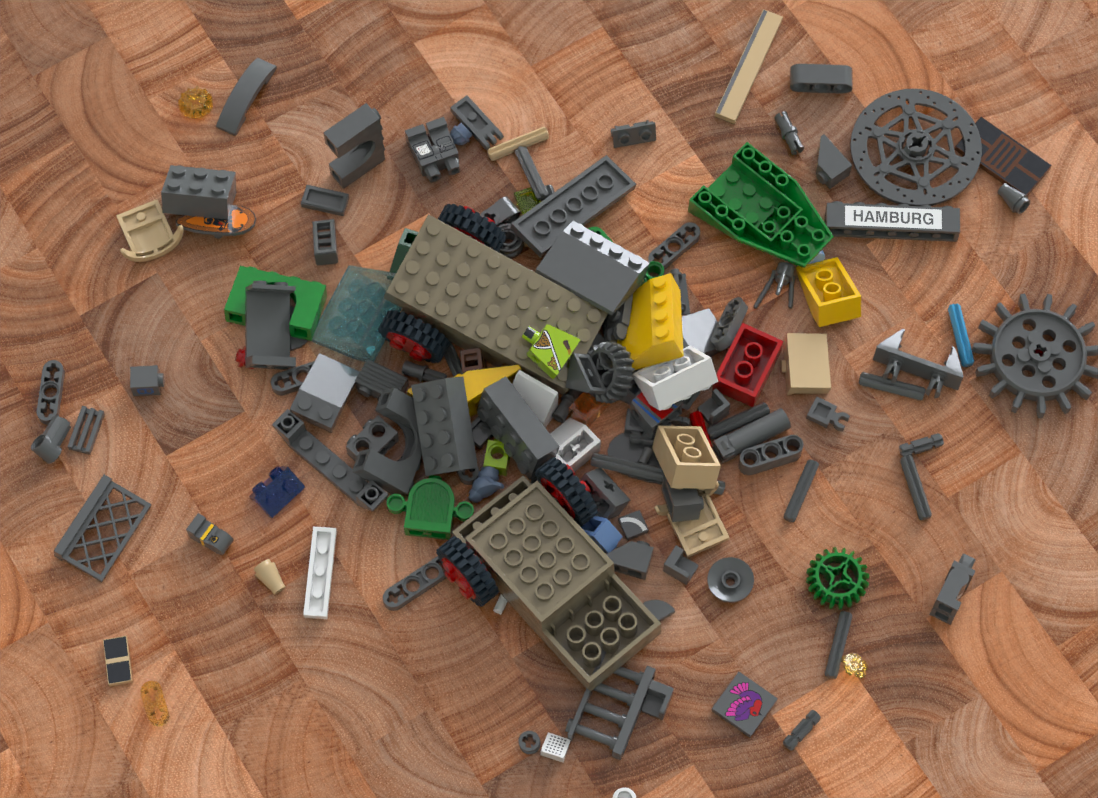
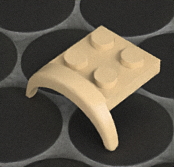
(148, 232)
(702, 533)

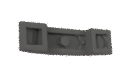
(243, 95)

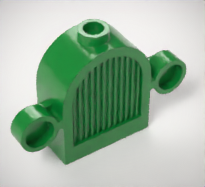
(430, 509)

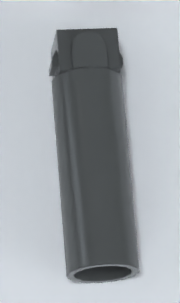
(751, 435)

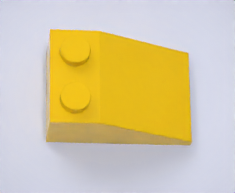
(829, 292)
(477, 380)

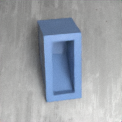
(602, 533)

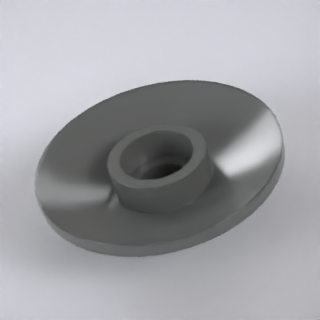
(732, 569)

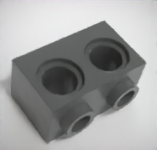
(366, 438)

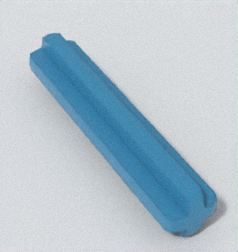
(961, 335)

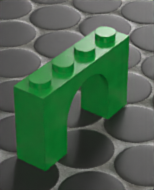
(308, 297)

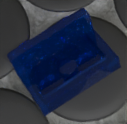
(277, 490)

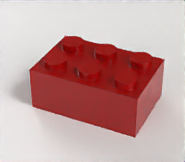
(748, 364)

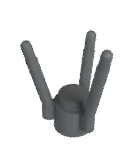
(783, 276)

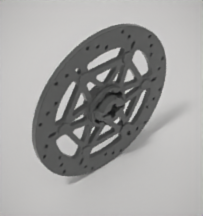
(916, 147)

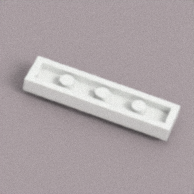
(320, 573)

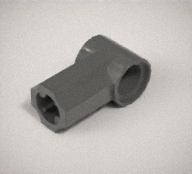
(48, 444)

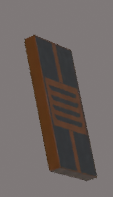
(1007, 158)

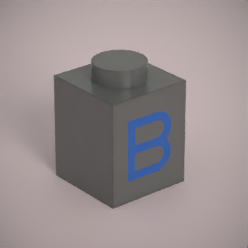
(146, 380)

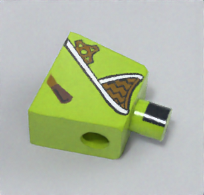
(550, 348)

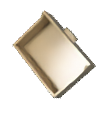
(806, 363)

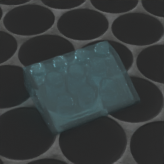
(355, 314)

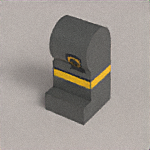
(209, 535)

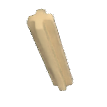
(524, 140)

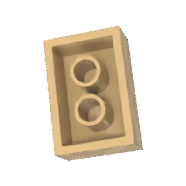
(686, 457)

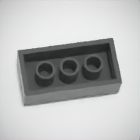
(444, 426)
(516, 427)

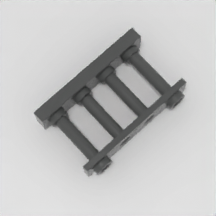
(625, 722)

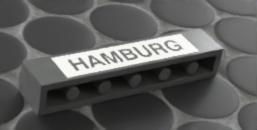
(893, 221)

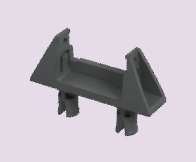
(896, 360)

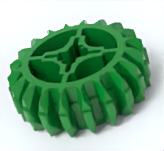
(845, 583)

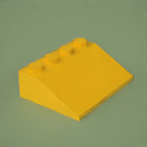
(655, 323)

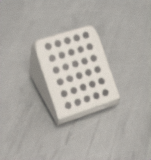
(555, 747)

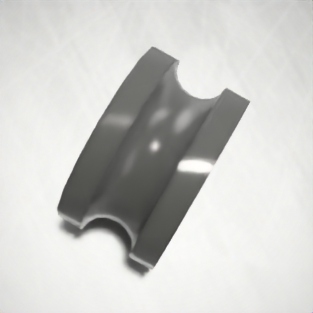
(536, 739)

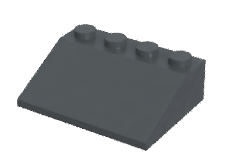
(593, 268)

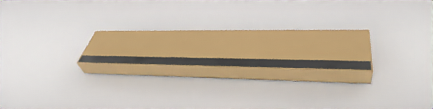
(748, 66)

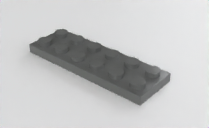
(576, 201)

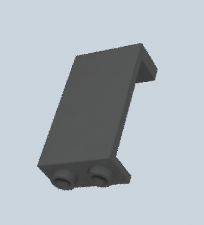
(268, 326)

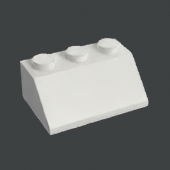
(676, 379)

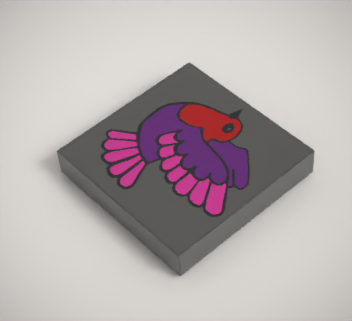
(744, 704)

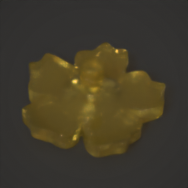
(854, 665)

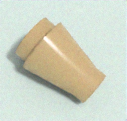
(269, 575)

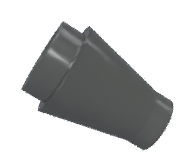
(1015, 199)

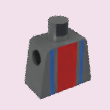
(647, 415)

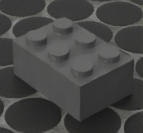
(198, 192)

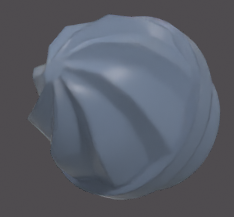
(460, 134)

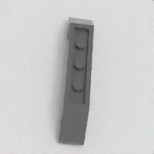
(327, 463)

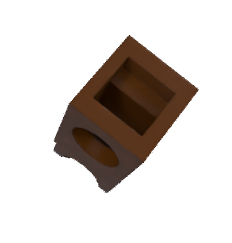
(472, 360)

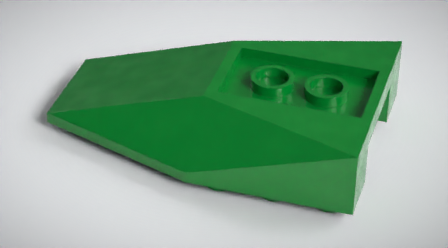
(762, 209)

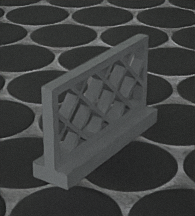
(85, 517)

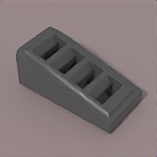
(329, 254)

